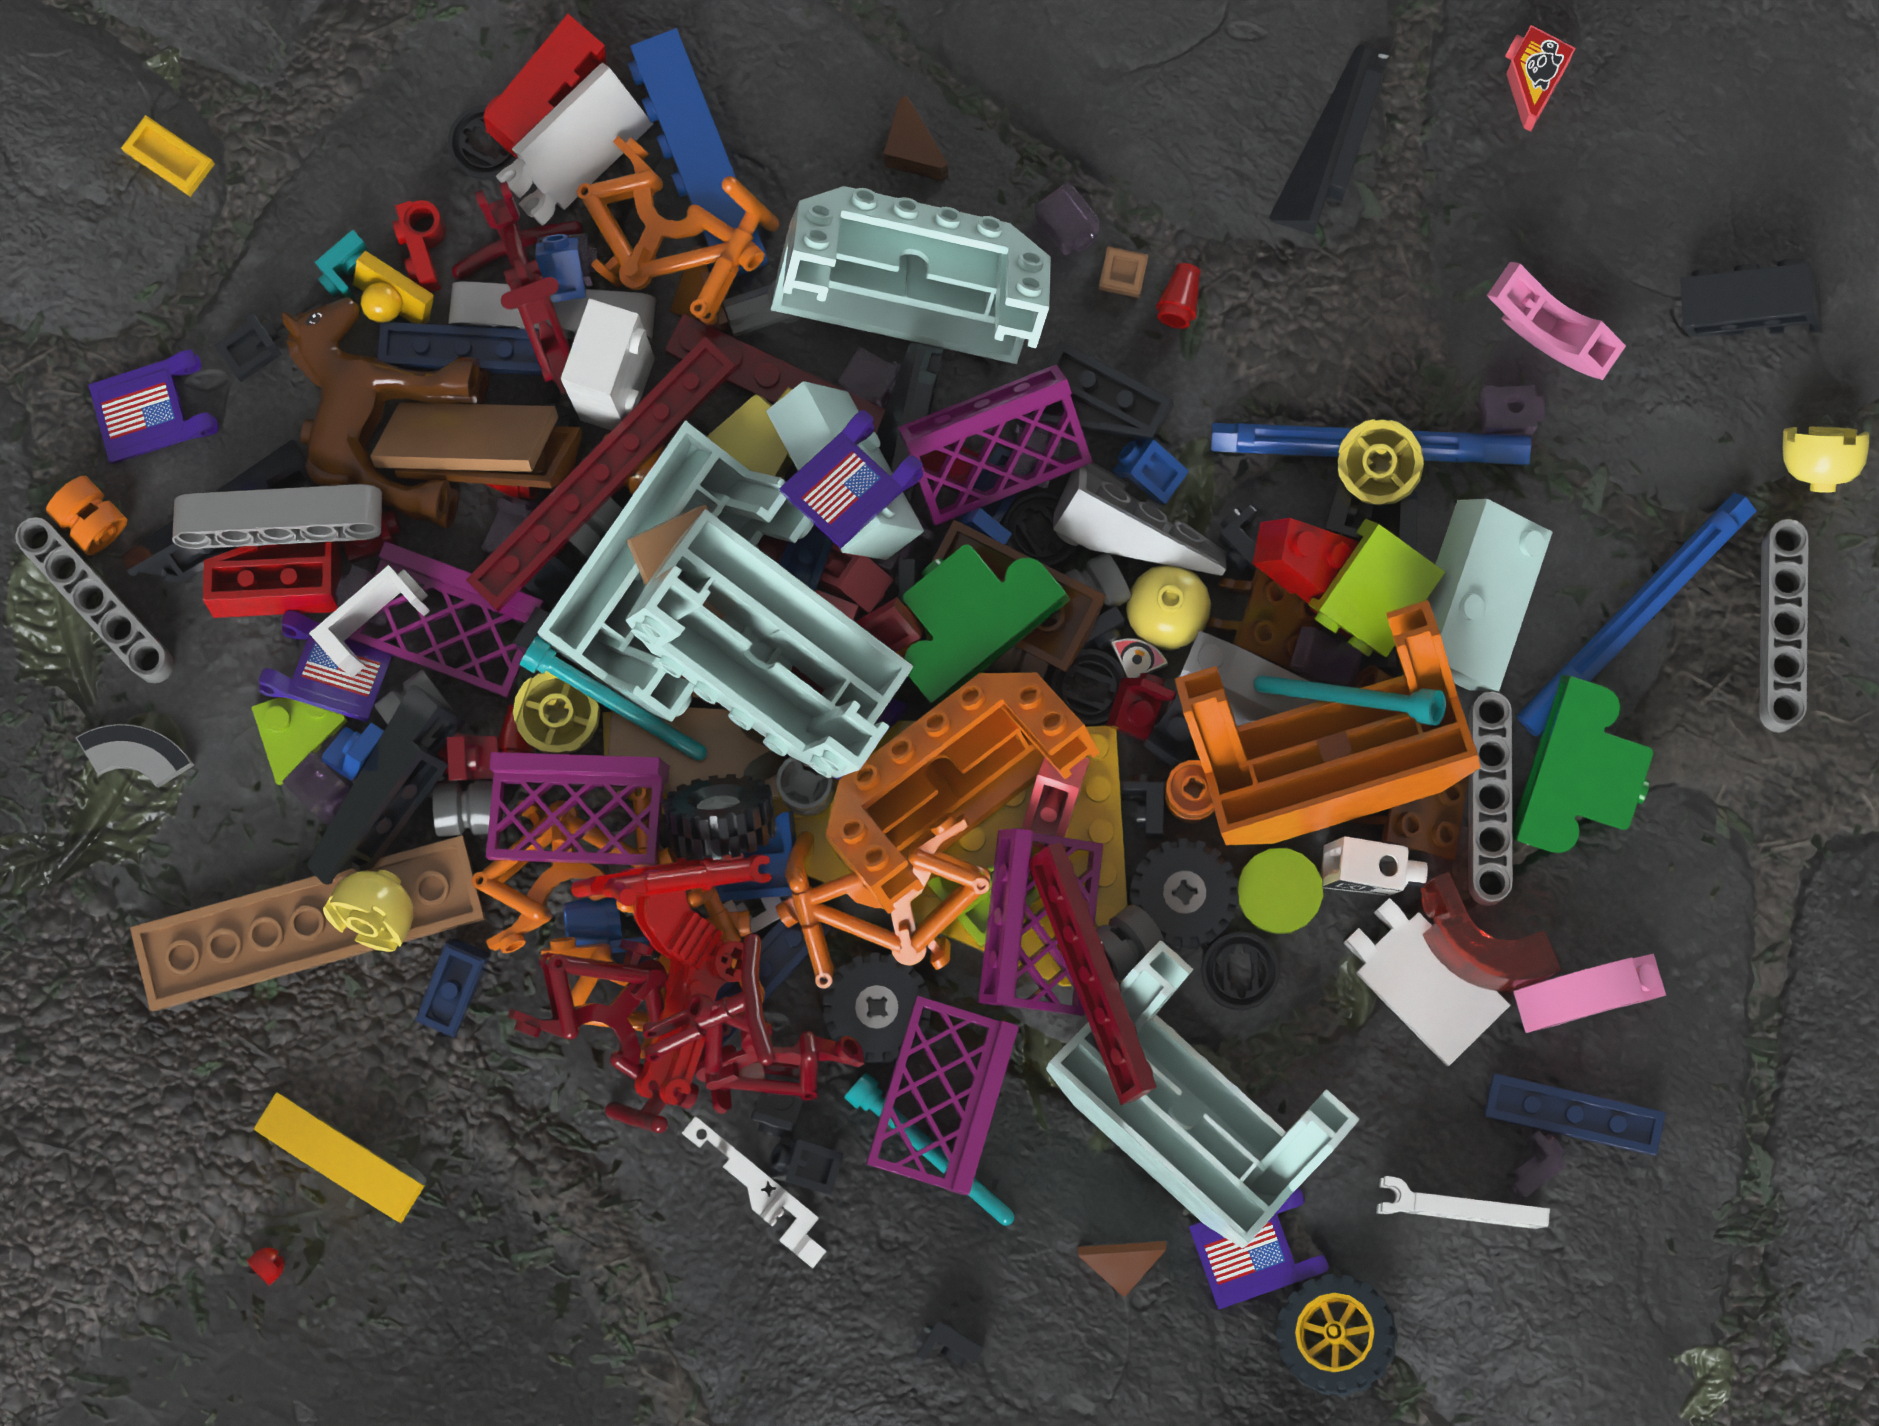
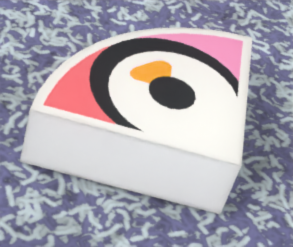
(1138, 657)

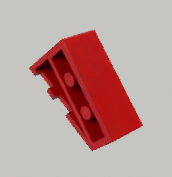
(543, 82)
(1301, 557)
(273, 579)

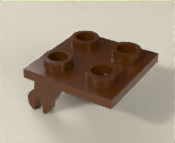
(1270, 620)
(1424, 824)

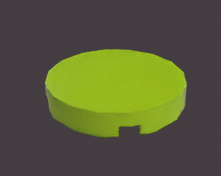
(1280, 891)

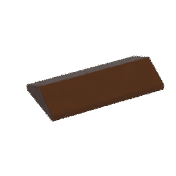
(552, 467)
(1062, 634)

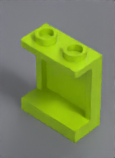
(1375, 580)

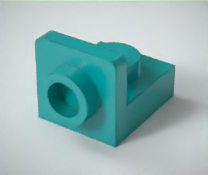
(339, 262)

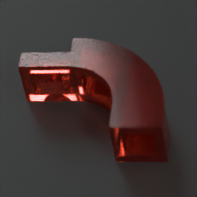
(1474, 954)

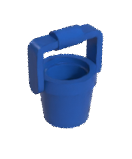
(595, 923)

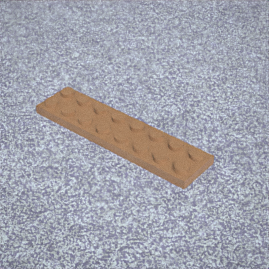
(287, 928)

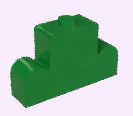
(974, 617)
(1580, 770)

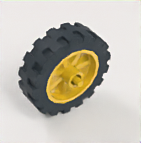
(1318, 1295)

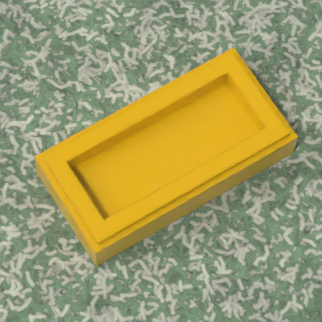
(168, 155)

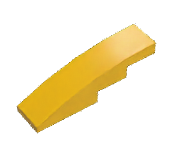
(339, 1157)

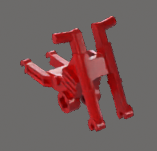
(692, 944)

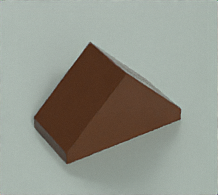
(912, 146)

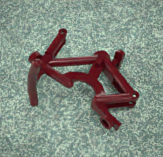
(528, 287)
(644, 982)
(745, 1069)

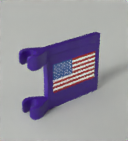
(144, 411)
(844, 486)
(321, 681)
(1257, 1268)

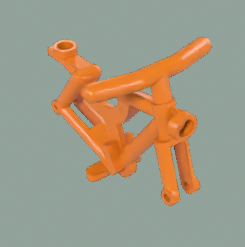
(640, 265)
(534, 906)
(732, 924)
(908, 940)

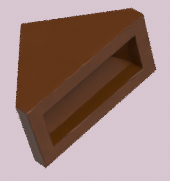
(689, 290)
(1122, 1263)

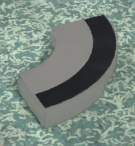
(136, 749)

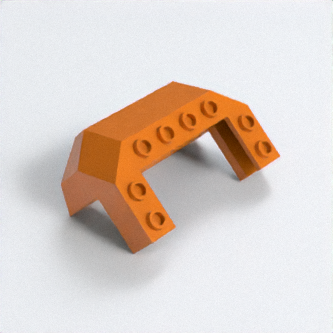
(1330, 757)
(957, 760)

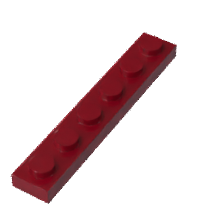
(1091, 974)

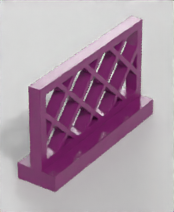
(990, 411)
(452, 582)
(570, 771)
(1007, 917)
(978, 1107)

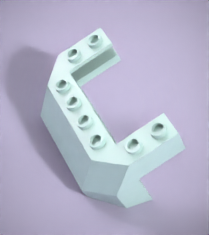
(914, 273)
(592, 613)
(750, 653)
(1197, 1127)

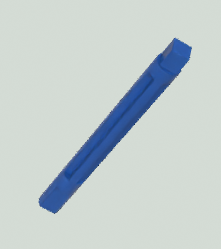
(1327, 442)
(1643, 605)

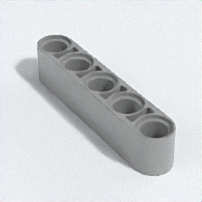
(480, 306)
(277, 516)
(79, 588)
(1794, 608)
(1485, 819)

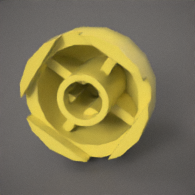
(1825, 455)
(1380, 462)
(1168, 607)
(555, 715)
(372, 907)

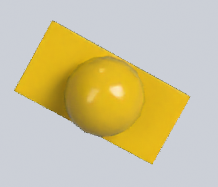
(390, 292)

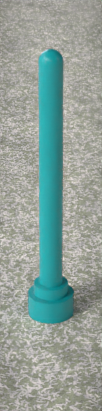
(543, 658)
(1425, 705)
(868, 1096)

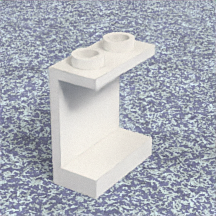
(359, 609)

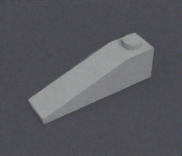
(1111, 521)
(1237, 672)

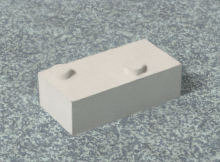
(607, 364)

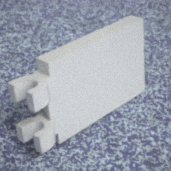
(574, 143)
(1420, 989)
(1460, 1208)

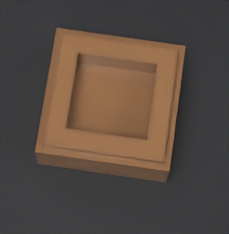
(1123, 272)

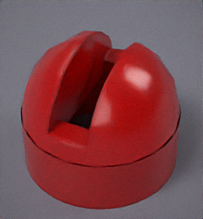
(267, 1264)

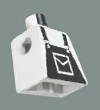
(1355, 863)

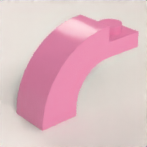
(1552, 326)
(1589, 992)

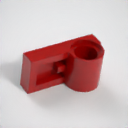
(420, 265)

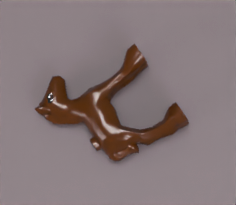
(354, 405)

